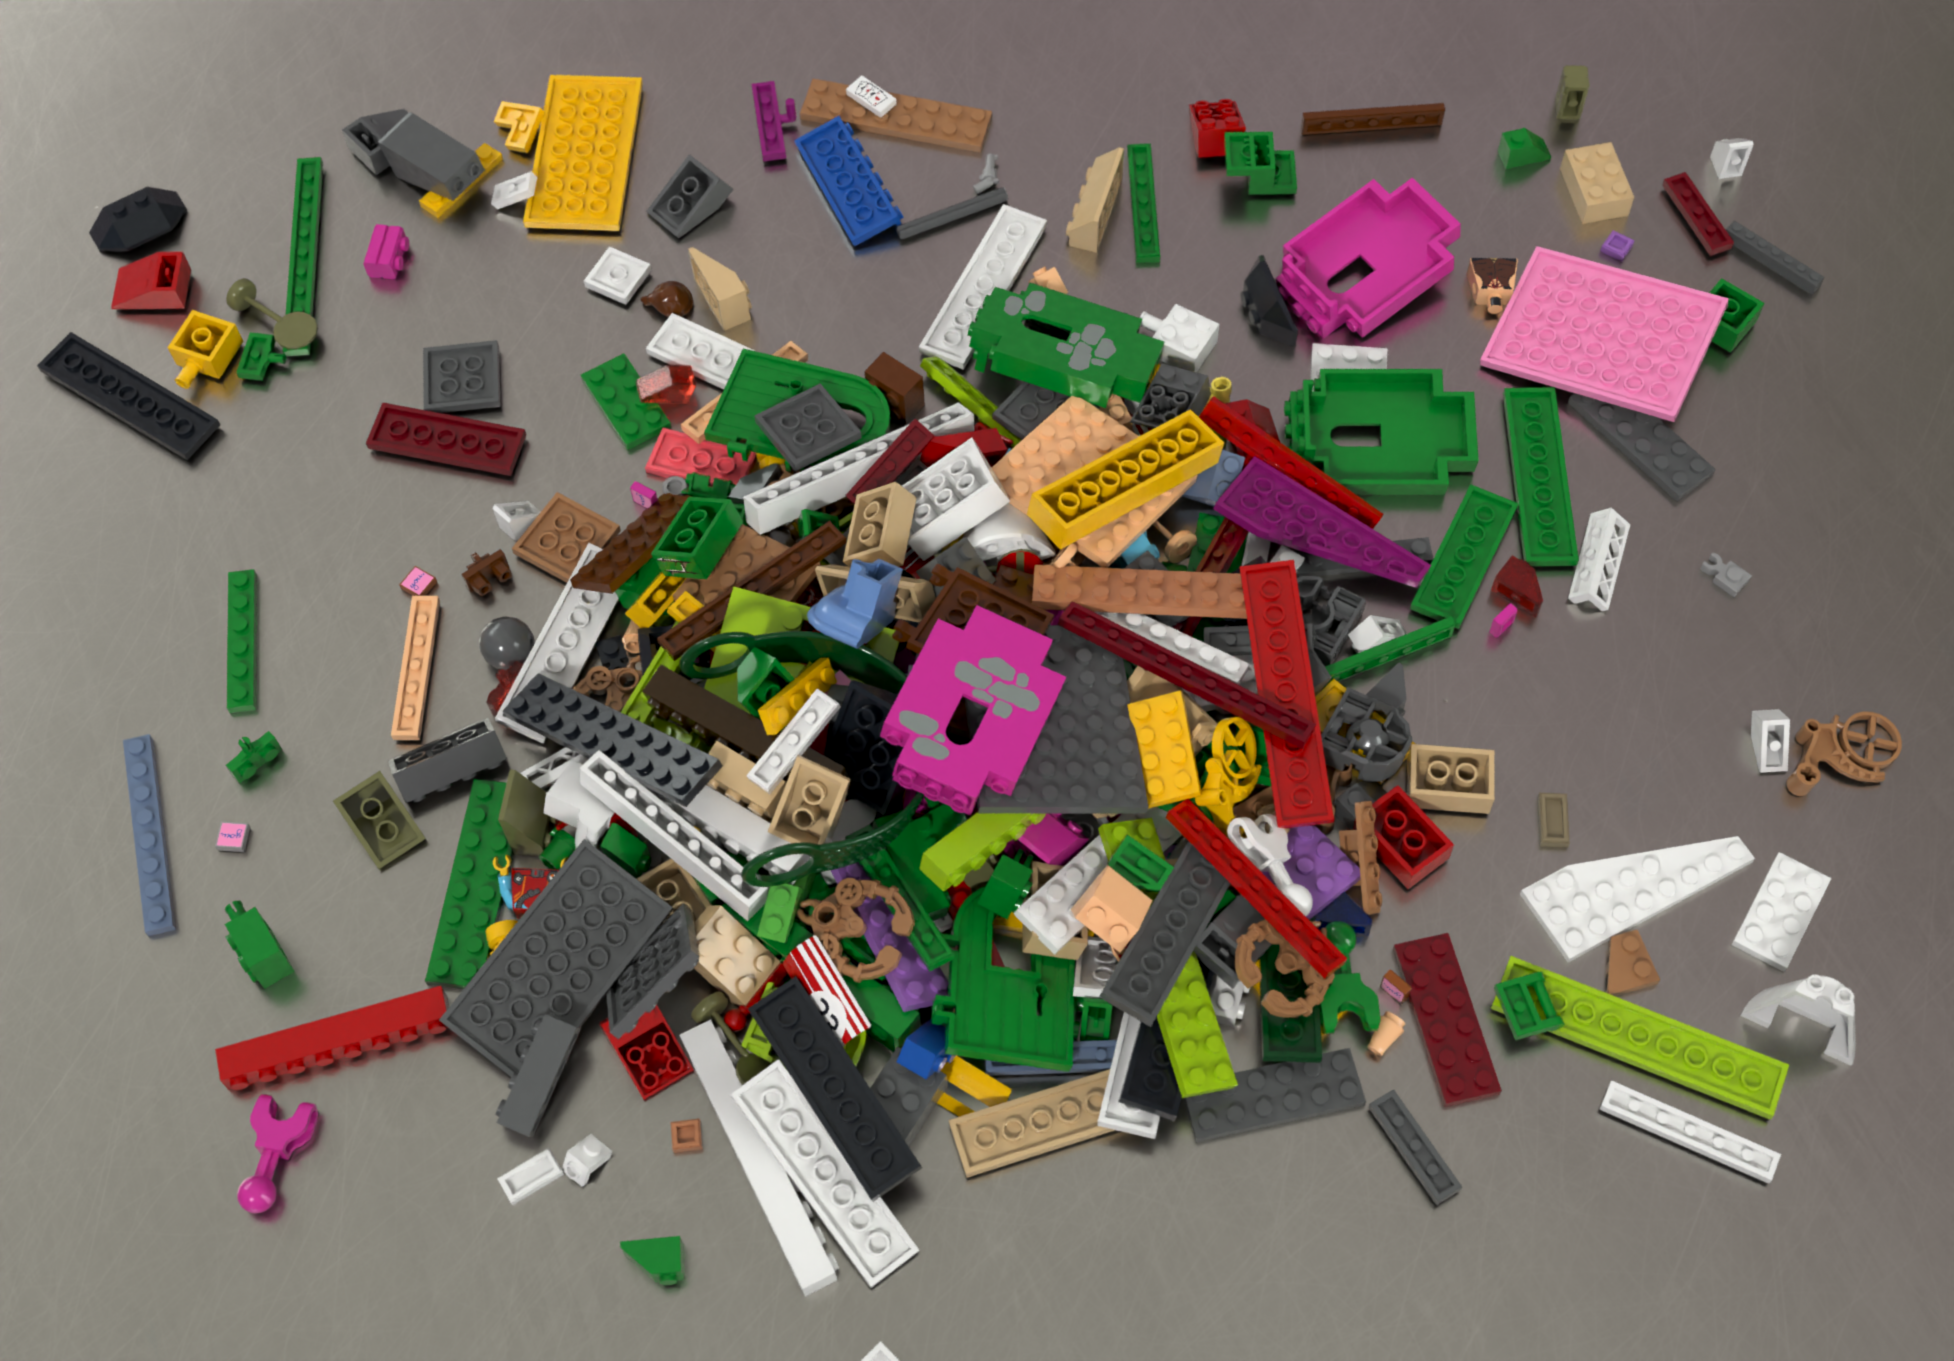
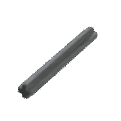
(952, 213)

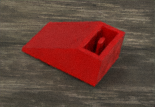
(1210, 124)
(153, 282)
(987, 440)
(650, 1053)

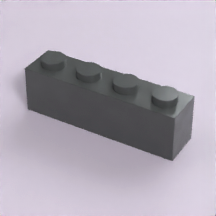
(537, 1076)

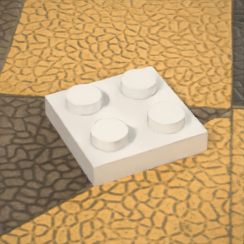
(617, 275)

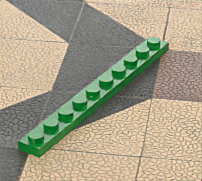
(304, 241)

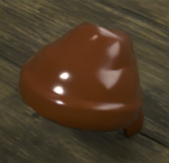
(670, 298)

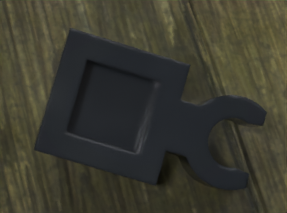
(612, 652)

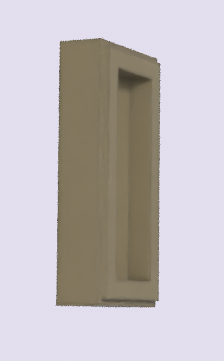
(1553, 820)

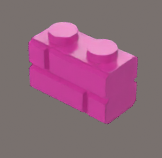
(386, 252)

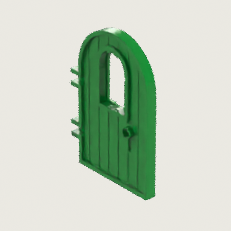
(755, 389)
(999, 1005)

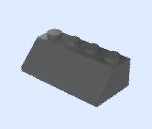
(447, 761)

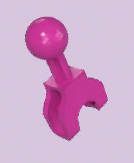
(273, 1141)

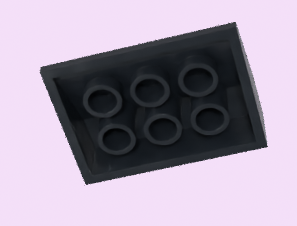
(861, 750)

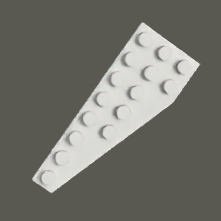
(1608, 896)

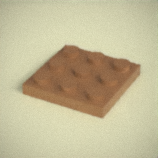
(561, 536)

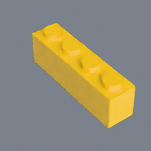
(654, 600)

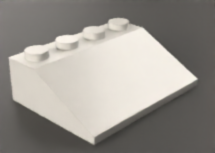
(952, 498)

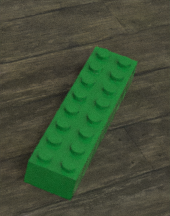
(879, 1004)

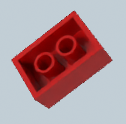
(1408, 838)

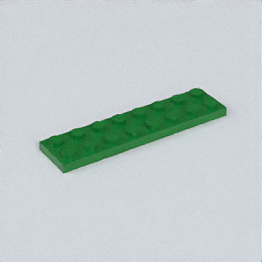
(1540, 477)
(472, 891)

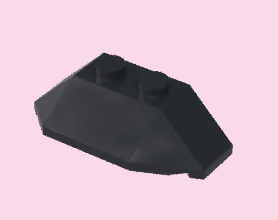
(137, 219)
(1267, 305)

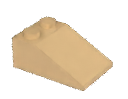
(721, 289)
(810, 804)

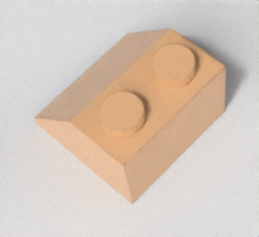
(1112, 908)

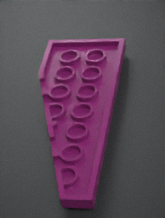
(1295, 517)

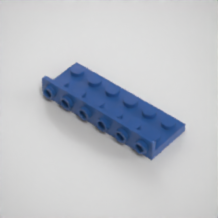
(848, 180)

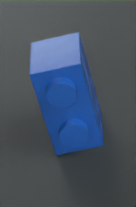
(925, 1050)

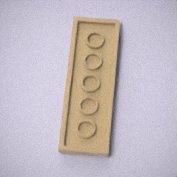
(1030, 1124)

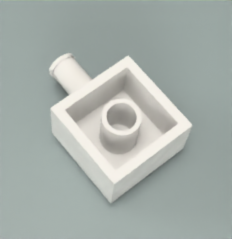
(1186, 337)

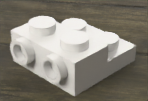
(1227, 1001)

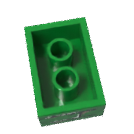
(697, 537)

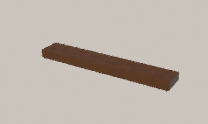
(1372, 118)

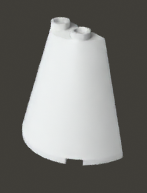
(1008, 531)
(1817, 999)

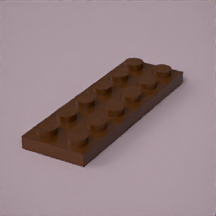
(629, 549)

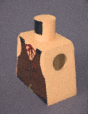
(1492, 281)

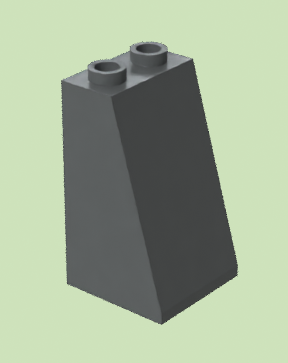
(430, 157)

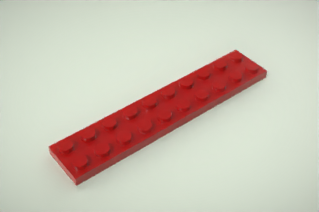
(1285, 679)

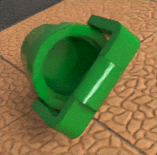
(559, 848)

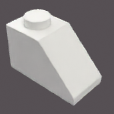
(1731, 157)
(1375, 631)
(1770, 740)

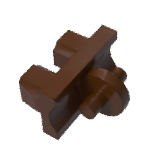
(485, 569)

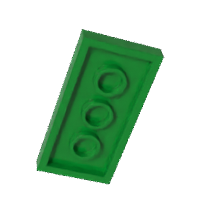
(617, 396)

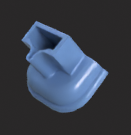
(859, 607)

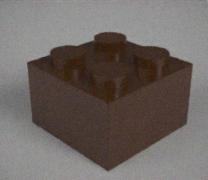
(899, 385)

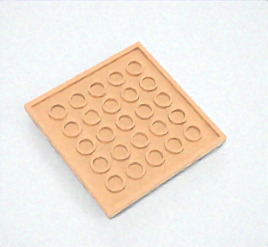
(1064, 443)

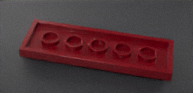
(446, 439)
(1447, 1020)

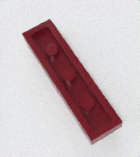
(1698, 213)
(894, 459)

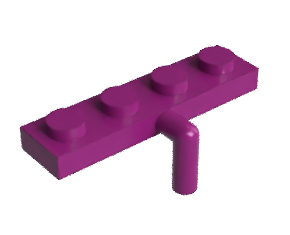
(770, 120)

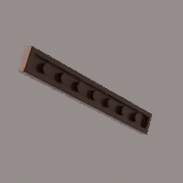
(764, 581)

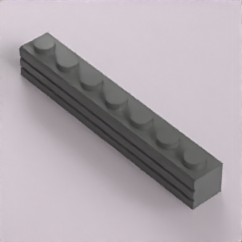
(1774, 258)

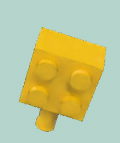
(204, 347)

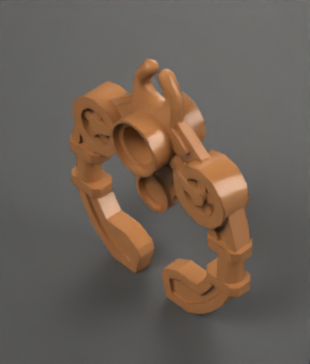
(611, 682)
(846, 923)
(1286, 962)

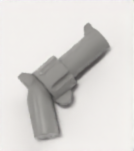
(989, 175)

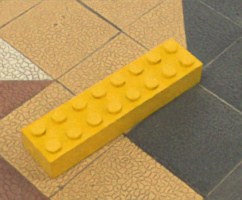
(1124, 479)

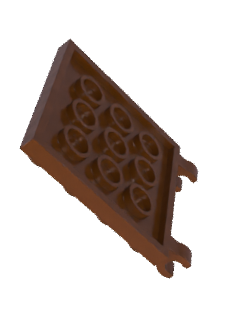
(957, 602)

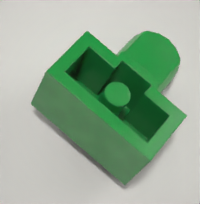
(1007, 885)

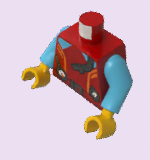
(522, 885)

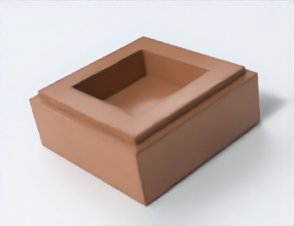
(686, 1135)

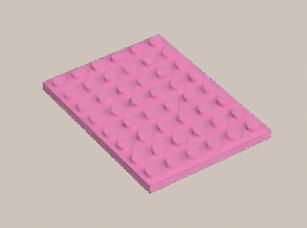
(1605, 333)

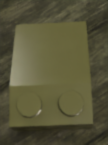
(524, 816)
(379, 819)

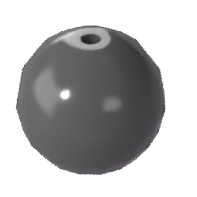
(505, 642)

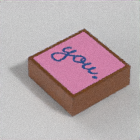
(418, 582)
(1395, 986)

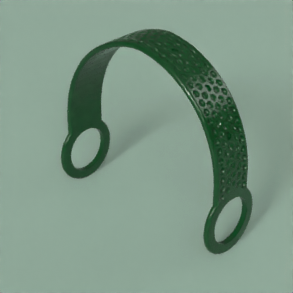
(859, 663)

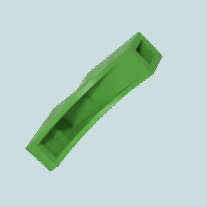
(782, 908)

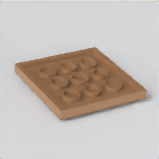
(743, 557)

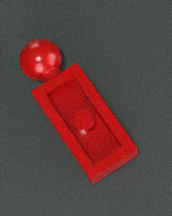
(736, 1018)

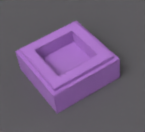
(1617, 246)

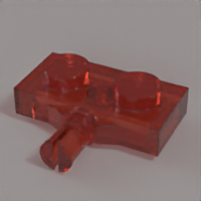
(506, 680)

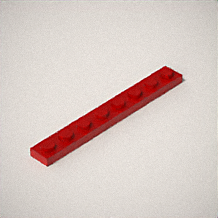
(1271, 451)
(1256, 888)

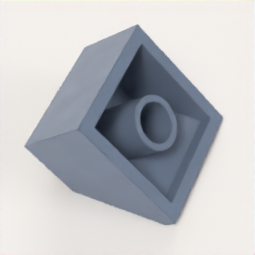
(1216, 479)

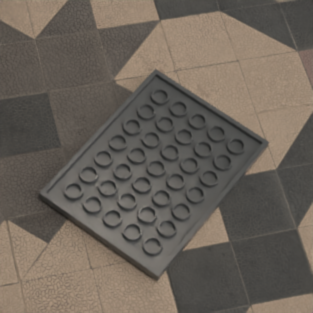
(1088, 745)

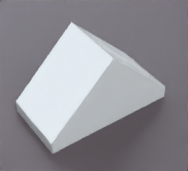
(515, 517)

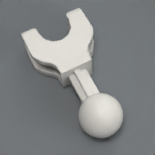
(1268, 855)

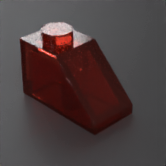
(667, 385)
(1519, 585)

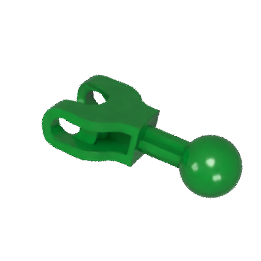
(1347, 989)

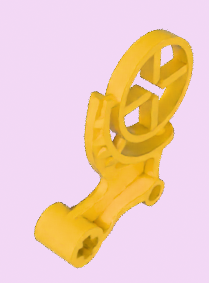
(1219, 792)

